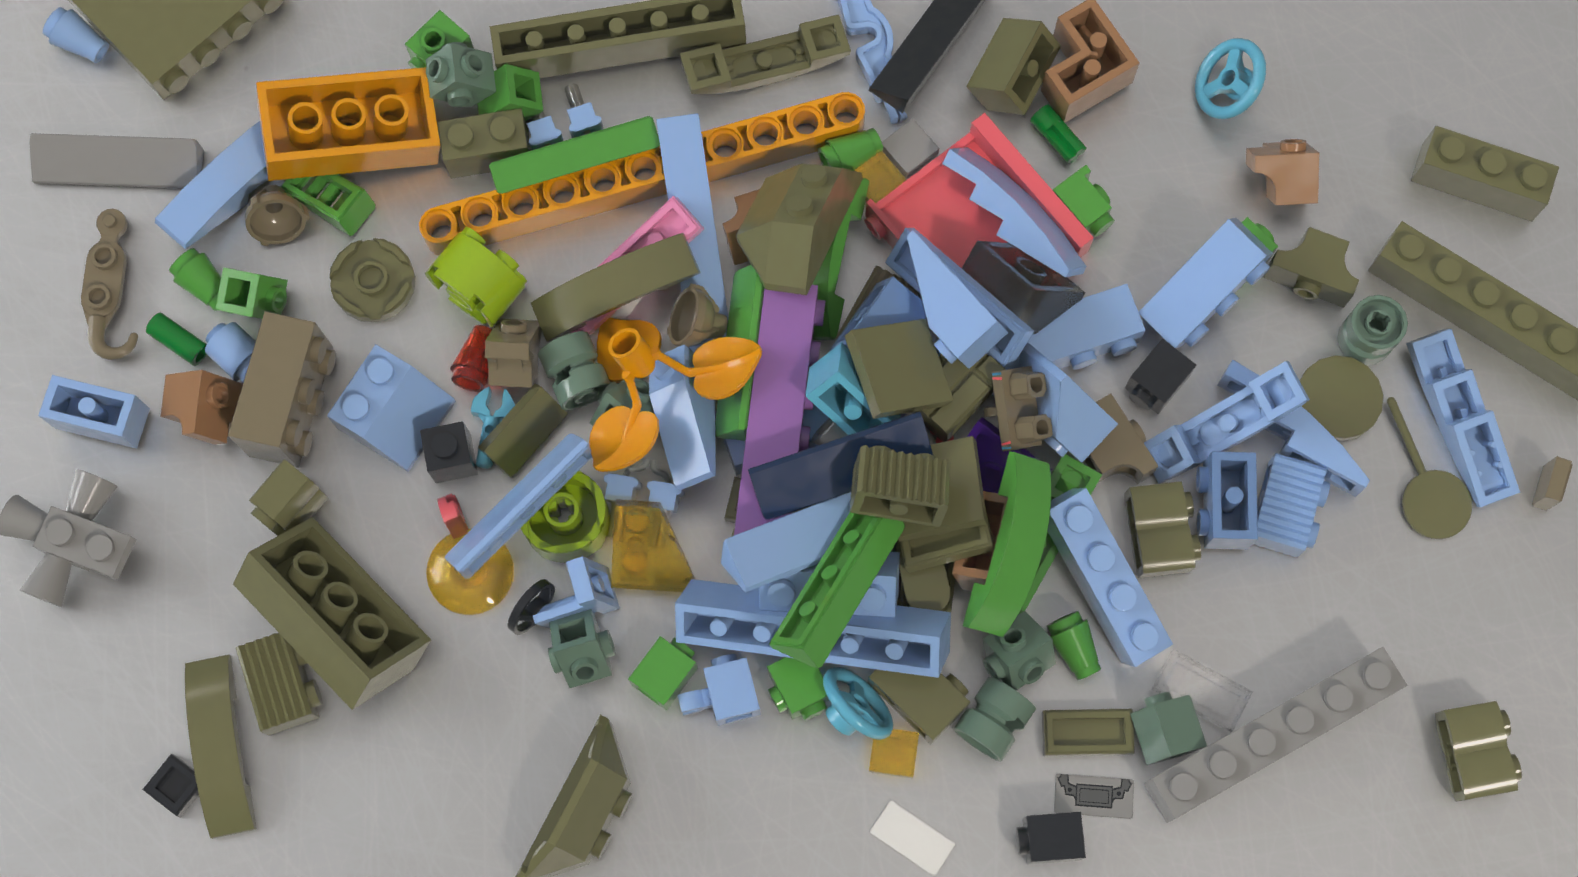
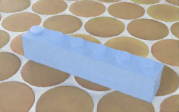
(731, 619)

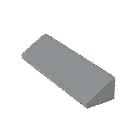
(114, 160)

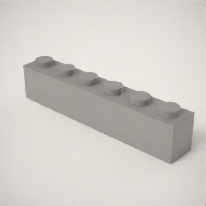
(1275, 734)

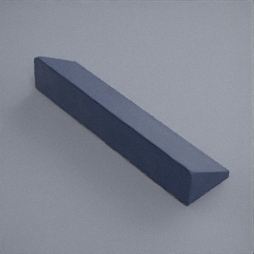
(828, 468)

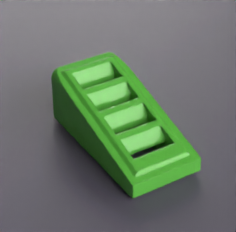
(348, 211)

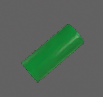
(176, 339)

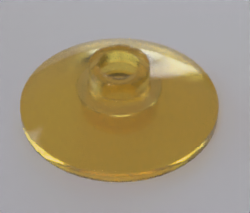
(470, 595)

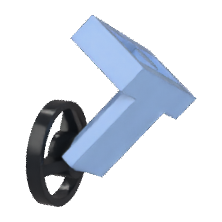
(591, 589)

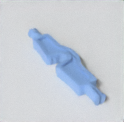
(863, 18)

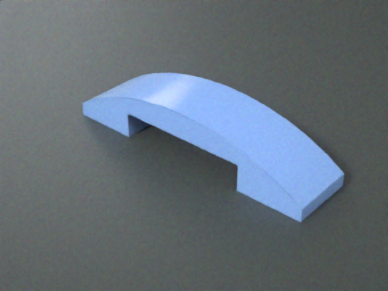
(1227, 422)

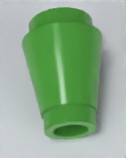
(850, 150)
(197, 276)
(1075, 644)

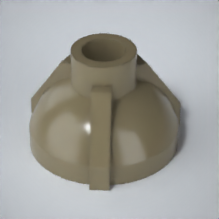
(275, 216)
(695, 318)

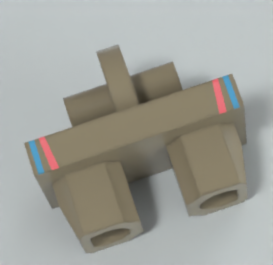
(1017, 408)

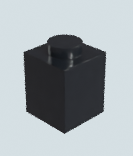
(1159, 377)
(449, 452)
(1051, 838)

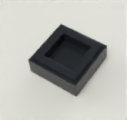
(173, 785)

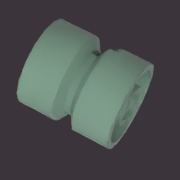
(1372, 339)
(572, 365)
(994, 719)

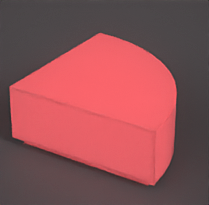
(452, 515)

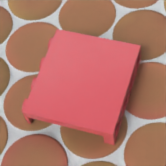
(939, 203)

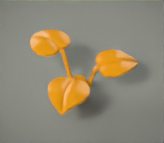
(630, 352)

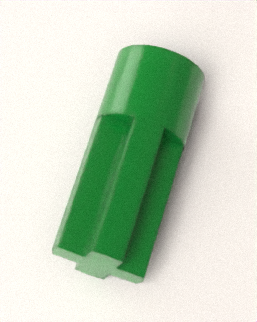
(1058, 133)

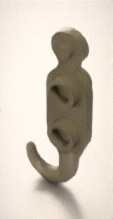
(104, 284)

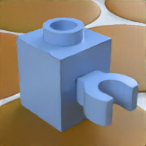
(728, 691)

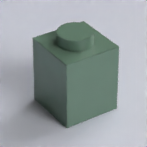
(1167, 728)

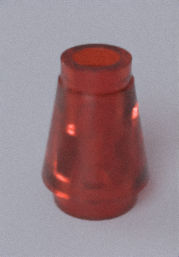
(470, 365)

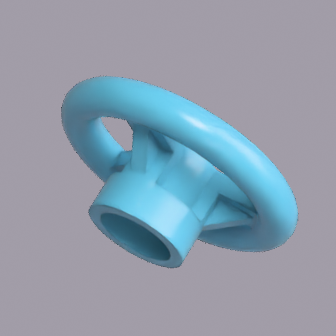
(1234, 80)
(852, 709)

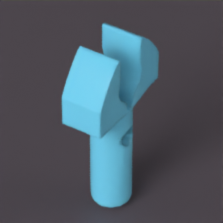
(480, 409)

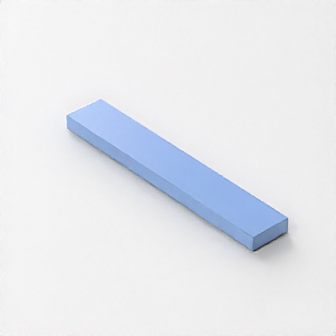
(688, 180)

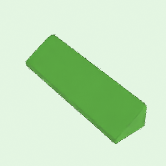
(574, 154)
(742, 323)
(836, 588)

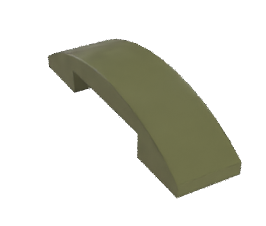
(766, 61)
(614, 285)
(216, 747)

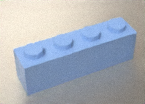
(1105, 578)

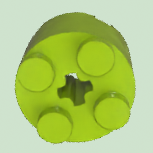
(477, 278)
(585, 526)

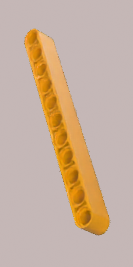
(629, 189)

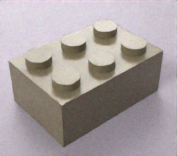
(282, 390)

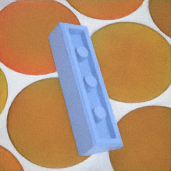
(519, 505)
(784, 544)

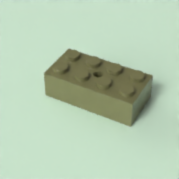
(331, 612)

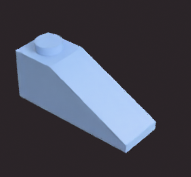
(952, 311)
(684, 421)

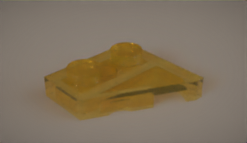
(646, 549)

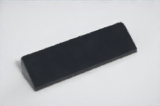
(923, 51)

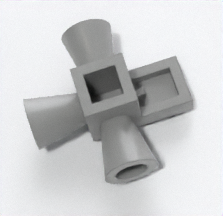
(68, 537)

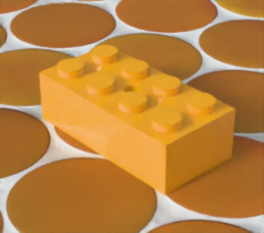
(347, 123)

